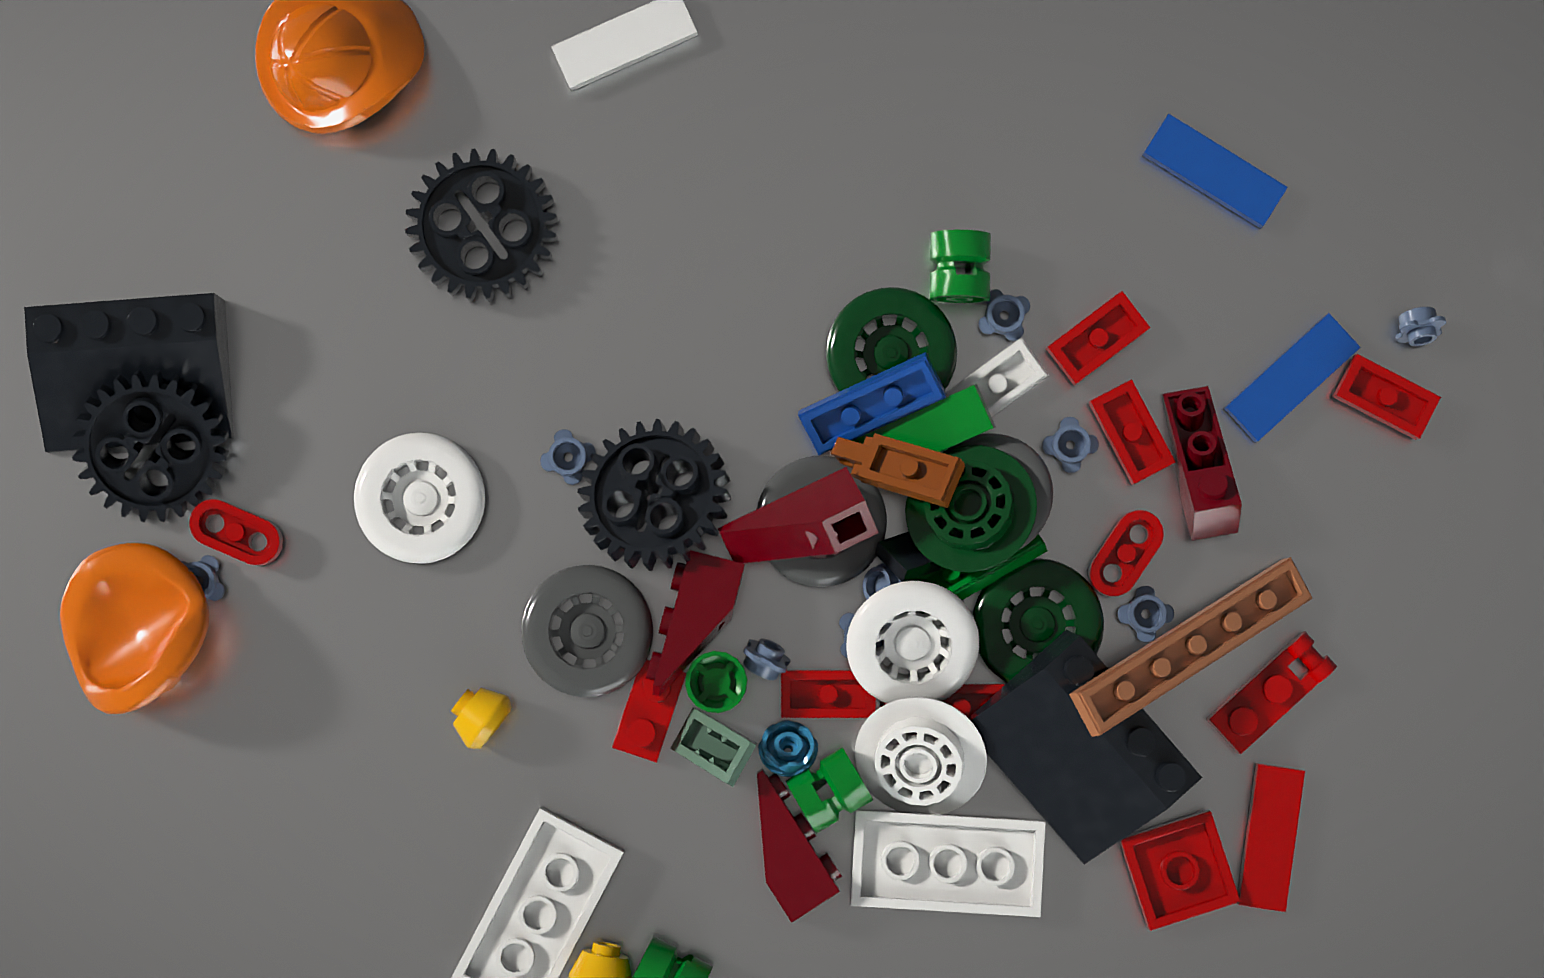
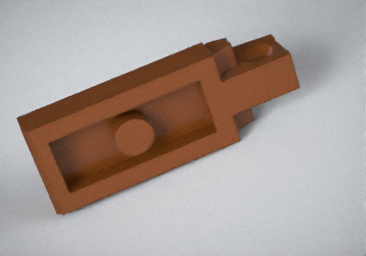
(901, 467)

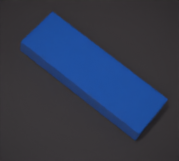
(1215, 171)
(1292, 377)
(872, 403)

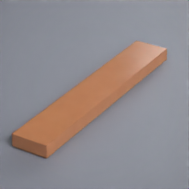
(1190, 647)

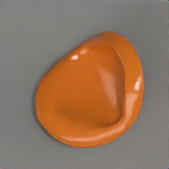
(336, 59)
(132, 624)

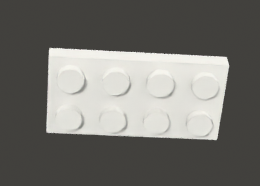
(947, 863)
(541, 903)

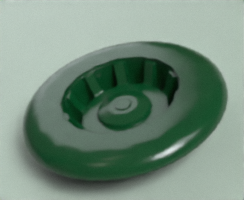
(889, 343)
(973, 510)
(1035, 619)

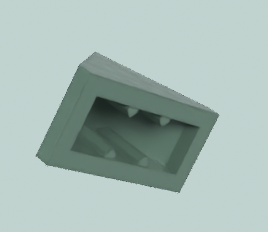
(713, 746)

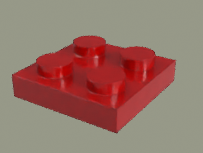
(1179, 870)

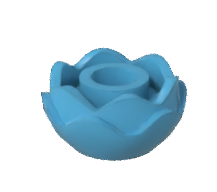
(792, 736)

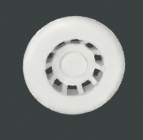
(419, 498)
(912, 642)
(918, 769)

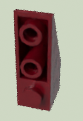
(1202, 464)
(803, 524)
(702, 609)
(790, 862)

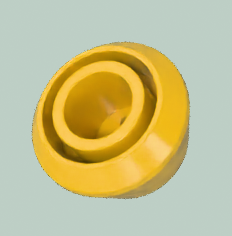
(480, 716)
(601, 962)

